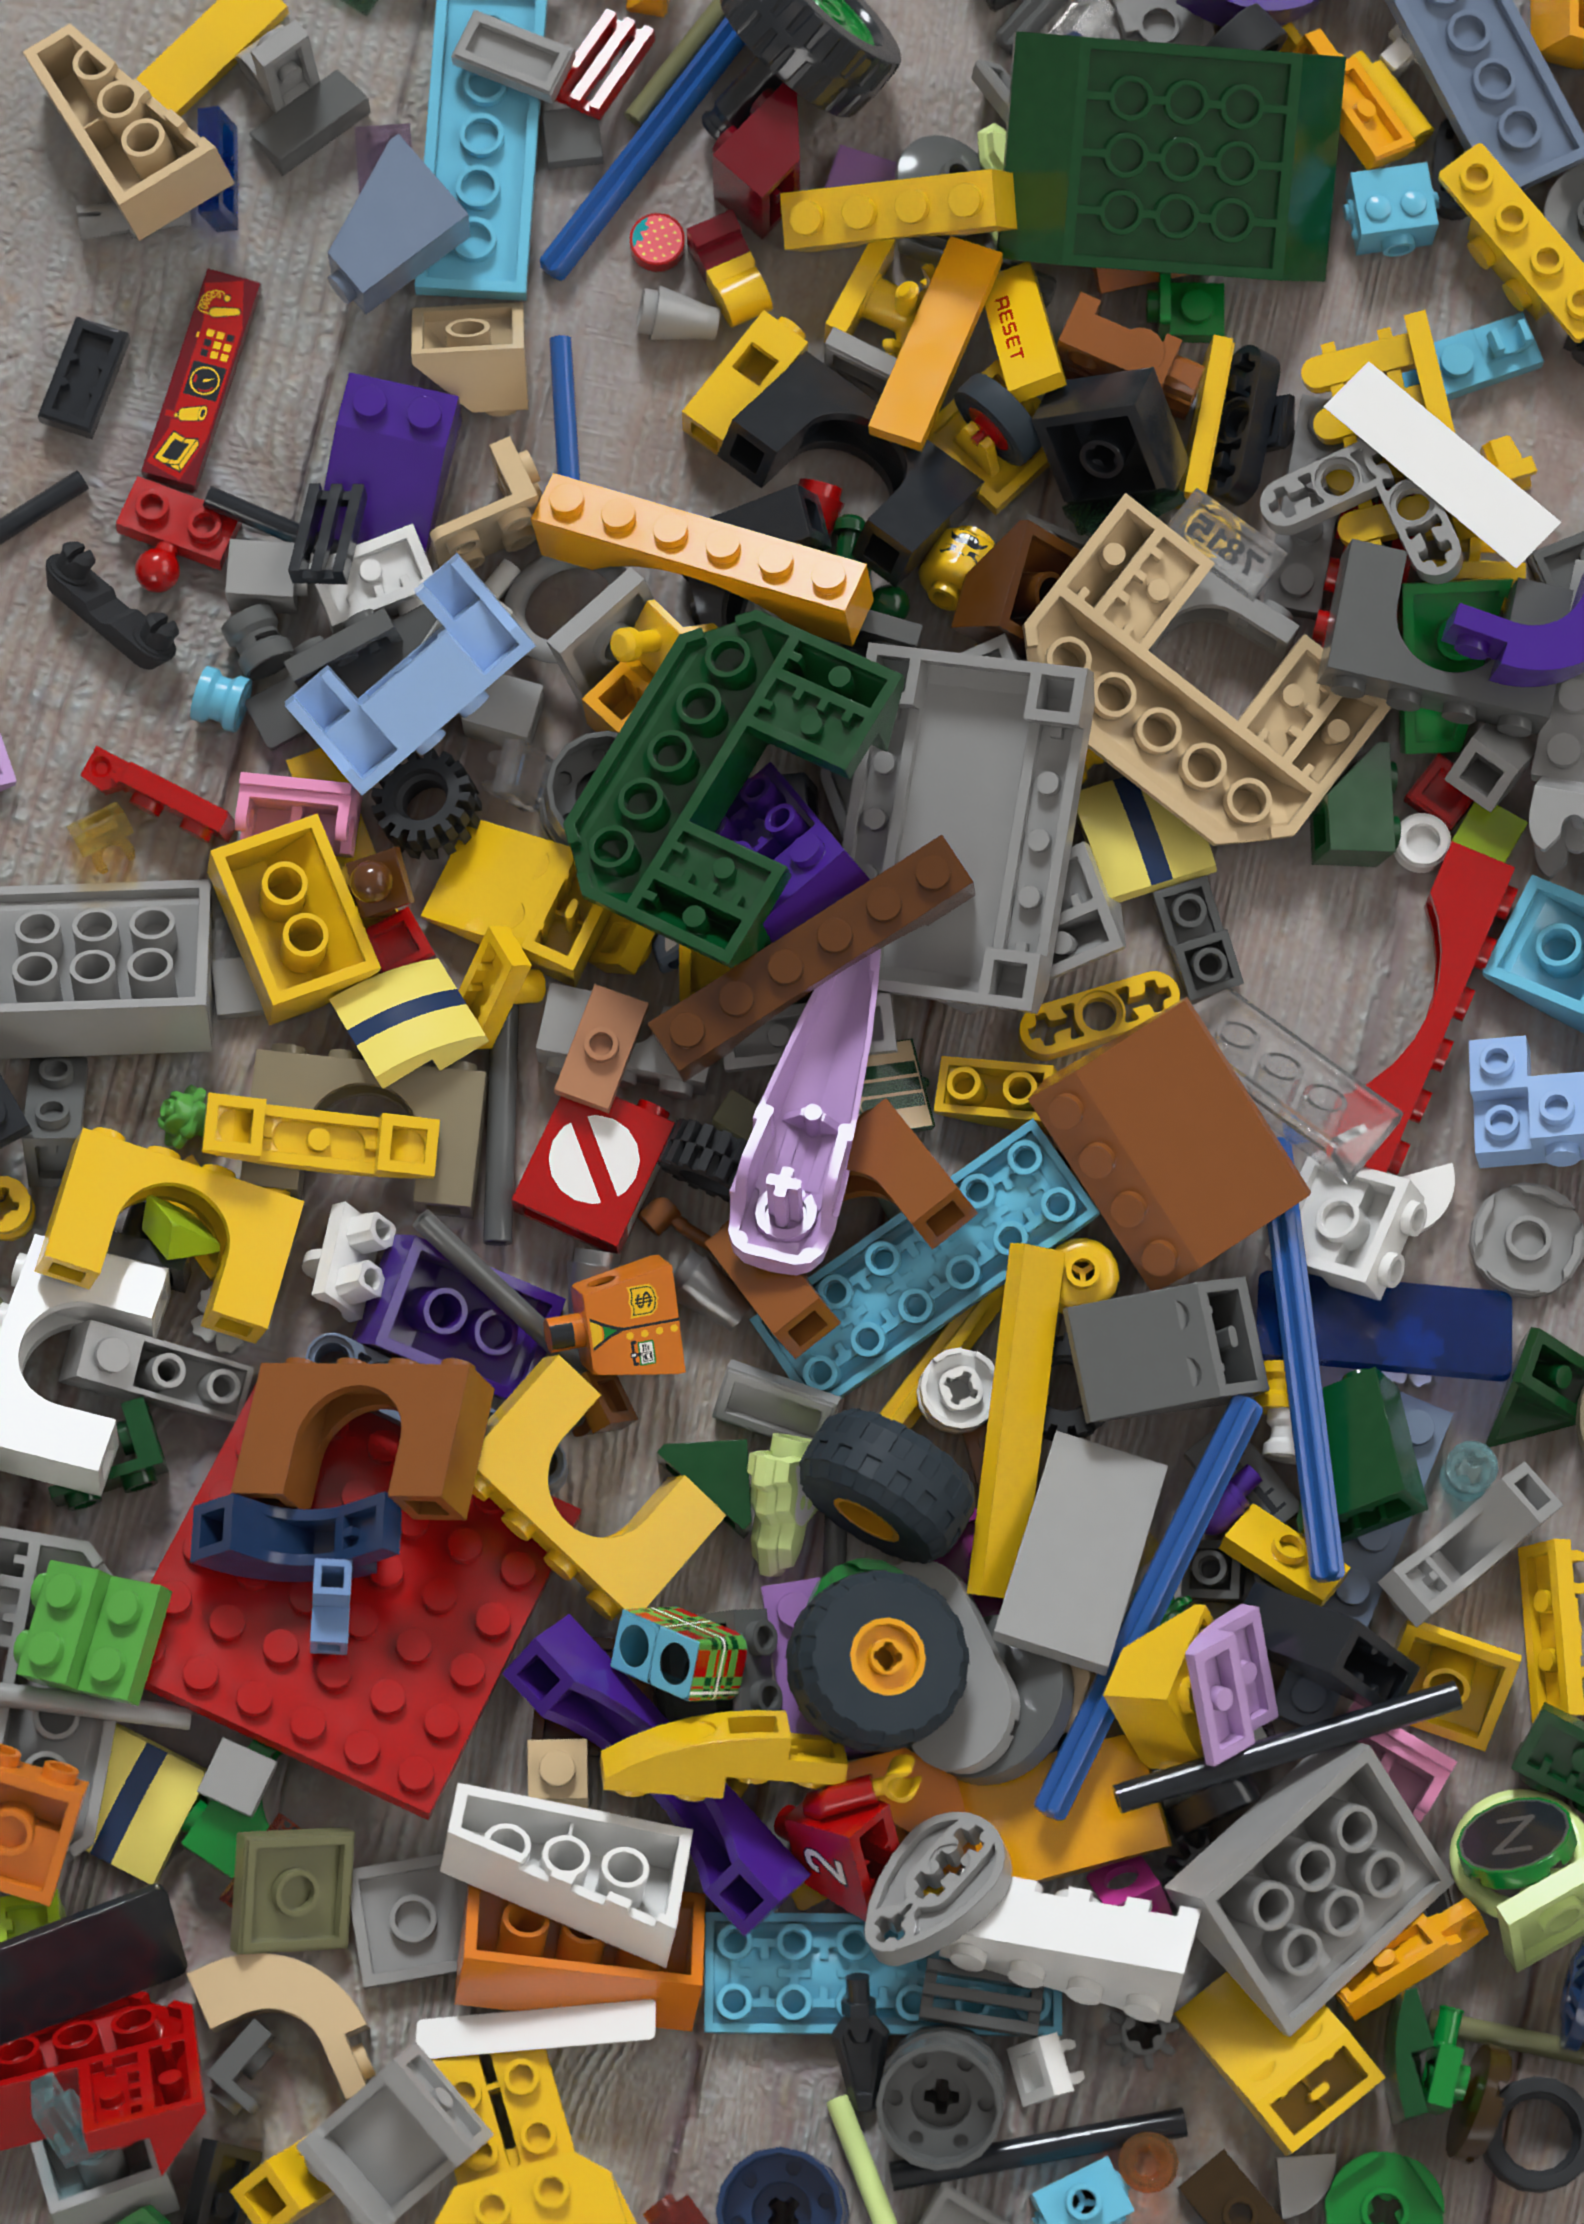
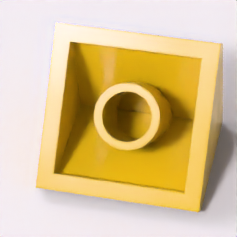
(1477, 1668)

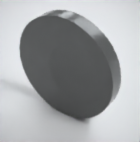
(1045, 1703)

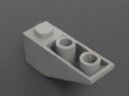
(164, 1373)

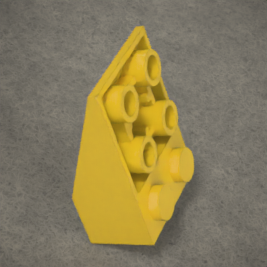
(522, 884)
(1284, 2081)

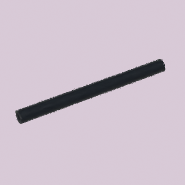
(1289, 1746)

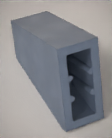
(394, 229)

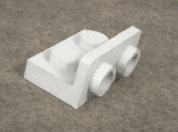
(380, 577)

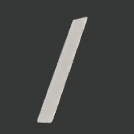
(537, 2029)

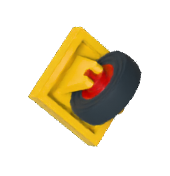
(992, 437)

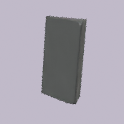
(311, 121)

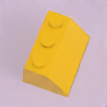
(292, 917)

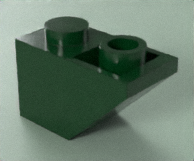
(1356, 815)

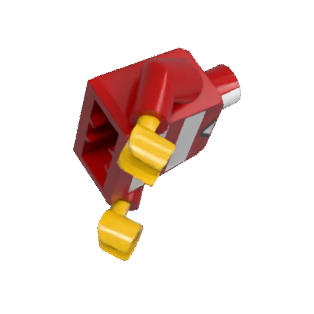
(849, 1834)

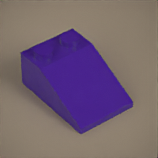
(401, 450)
(439, 1314)

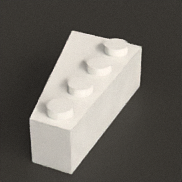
(573, 1865)
(1083, 1948)

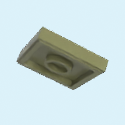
(292, 1890)

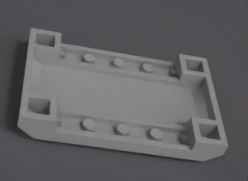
(997, 768)

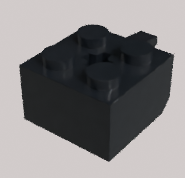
(1111, 437)

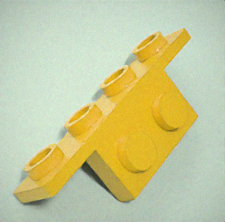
(1517, 241)

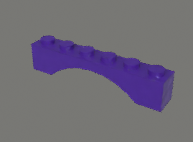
(735, 1853)

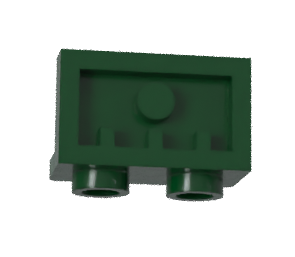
(1553, 1755)

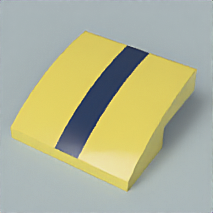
(1139, 841)
(408, 1020)
(144, 1804)

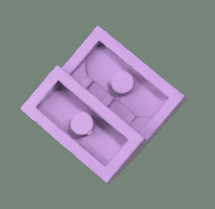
(1231, 1683)

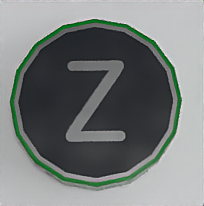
(1516, 1842)

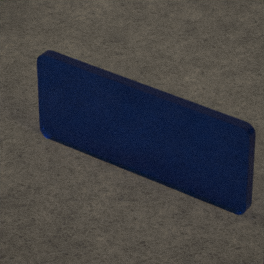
(1407, 1331)

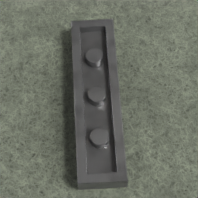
(1302, 576)

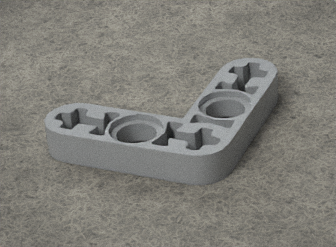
(1369, 483)

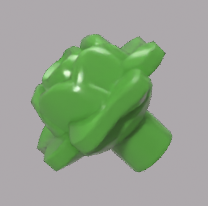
(183, 1116)

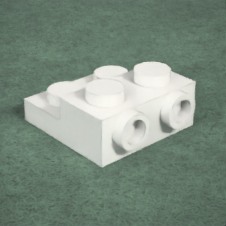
(1358, 1227)

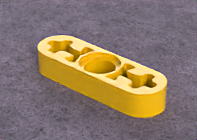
(1054, 1015)

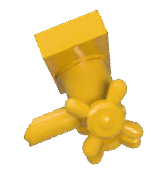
(877, 299)

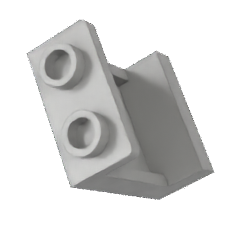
(394, 2139)

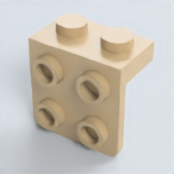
(498, 524)

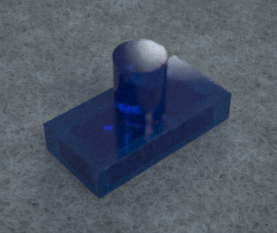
(222, 132)

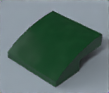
(1405, 2037)

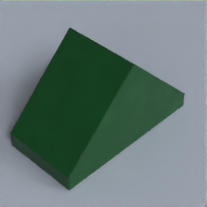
(719, 1472)

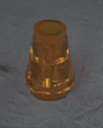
(1164, 2155)

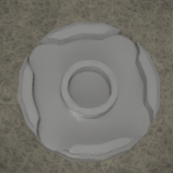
(1526, 1240)

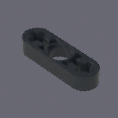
(1240, 459)

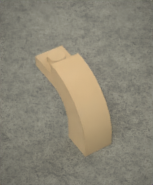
(273, 1983)

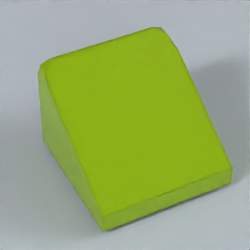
(176, 1230)

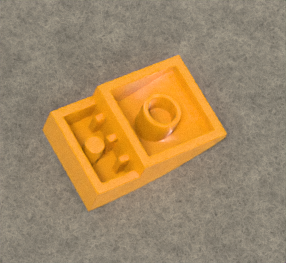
(1090, 1834)

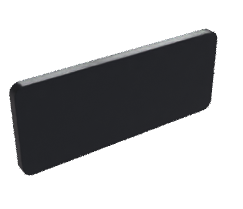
(88, 1961)

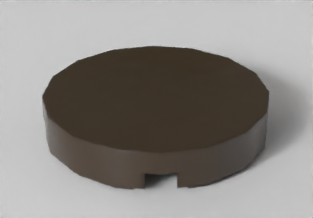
(1478, 2115)

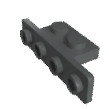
(358, 656)

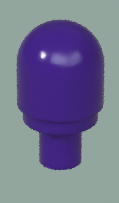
(1233, 1500)

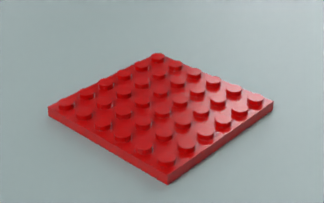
(421, 1633)

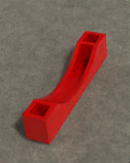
(1460, 913)

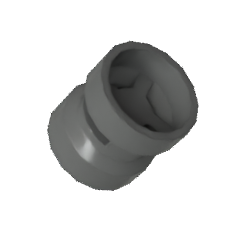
(257, 641)

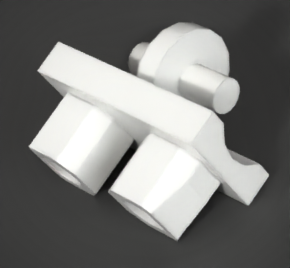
(345, 1264)

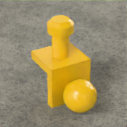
(650, 637)

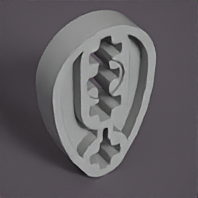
(918, 1862)

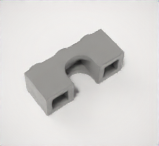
(648, 1060)

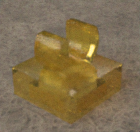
(99, 831)

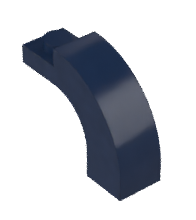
(282, 1543)

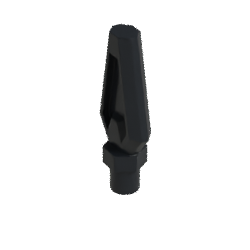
(860, 2043)

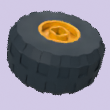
(887, 1485)
(877, 1661)

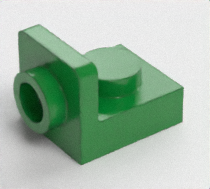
(1186, 309)

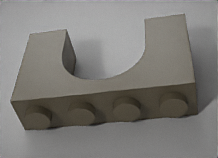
(319, 1082)

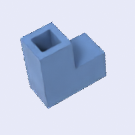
(331, 1606)

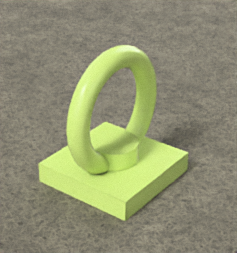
(1541, 1914)

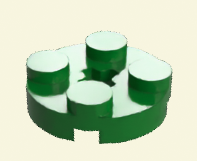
(1389, 2177)

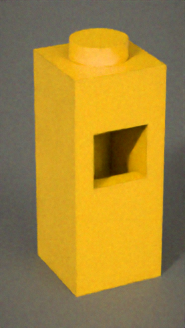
(742, 375)

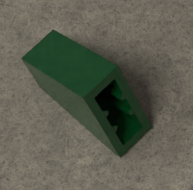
(1370, 1454)

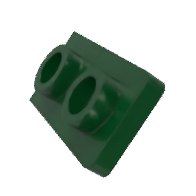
(136, 1436)

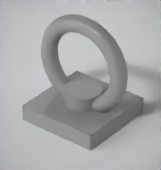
(584, 641)

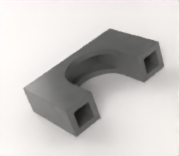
(1369, 657)

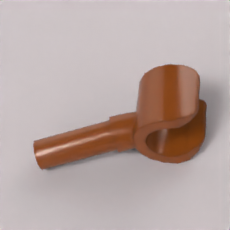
(662, 1214)

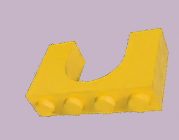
(246, 1219)
(513, 1472)

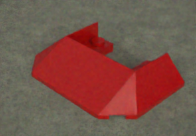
(126, 2063)

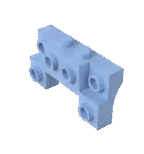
(423, 690)
(1523, 1115)

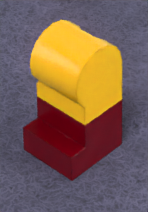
(728, 268)

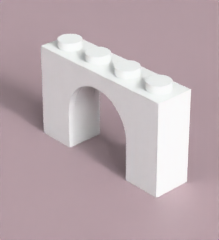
(48, 1438)

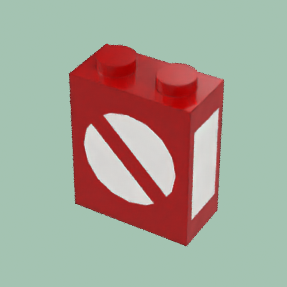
(594, 1170)

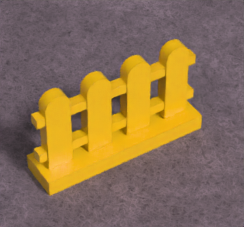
(1392, 357)

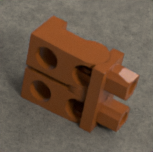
(1100, 347)

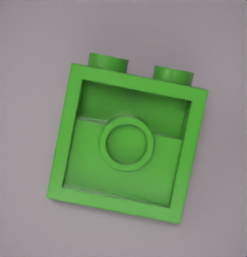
(91, 1632)

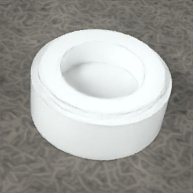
(1422, 843)

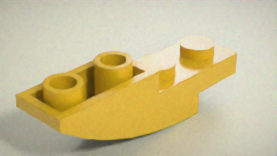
(989, 1091)
(699, 1752)

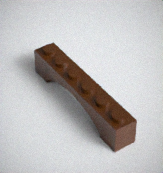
(762, 986)

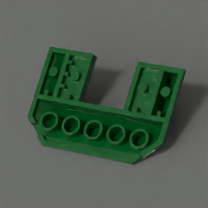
(684, 754)

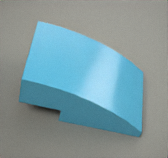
(1543, 952)

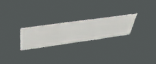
(1442, 464)

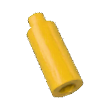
(1398, 99)

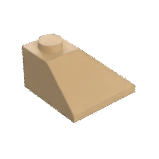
(474, 354)

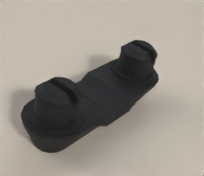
(141, 638)

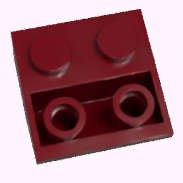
(759, 161)

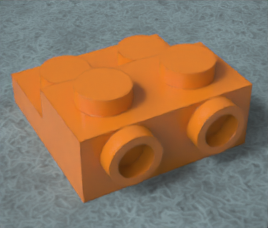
(36, 1823)

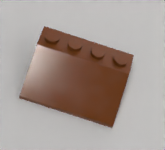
(1169, 1145)

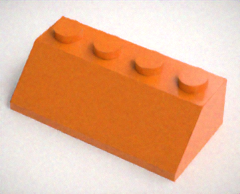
(532, 1962)

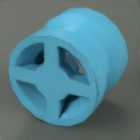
(220, 699)

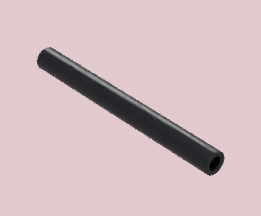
(1046, 2148)

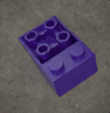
(781, 826)

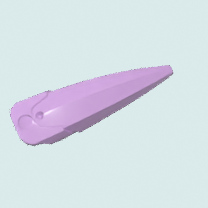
(804, 1129)

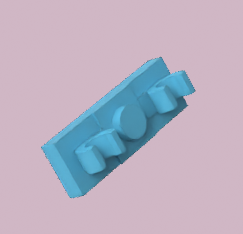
(1484, 356)

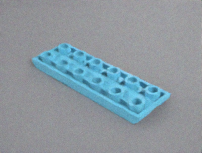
(900, 1291)
(793, 1975)

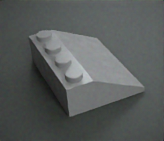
(106, 969)
(1312, 1883)

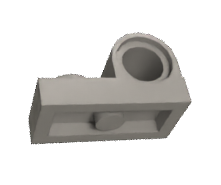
(280, 65)

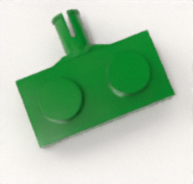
(1443, 2075)

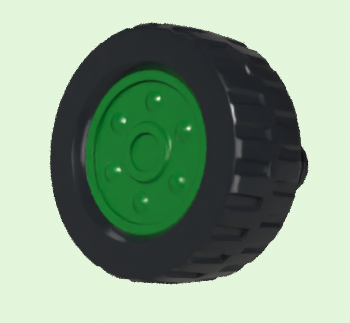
(821, 49)

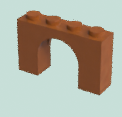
(882, 1163)
(306, 1403)

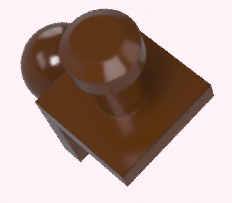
(379, 884)

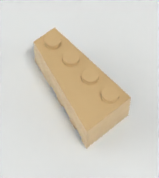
(133, 142)

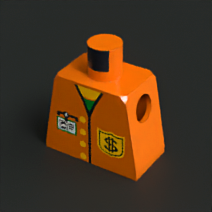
(623, 1321)

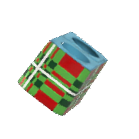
(714, 1652)

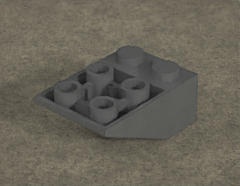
(1166, 1350)

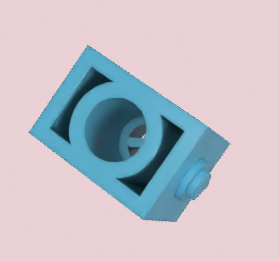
(1391, 209)
(1100, 2179)

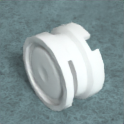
(956, 1390)

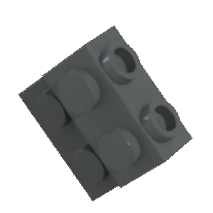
(757, 1686)

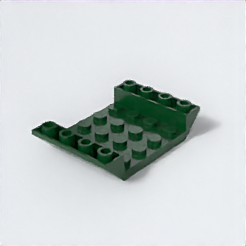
(1172, 157)

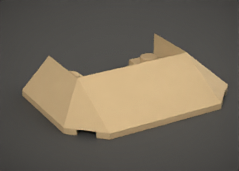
(1159, 731)

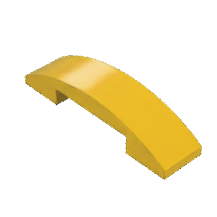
(320, 1139)

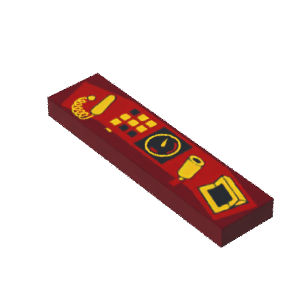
(201, 380)

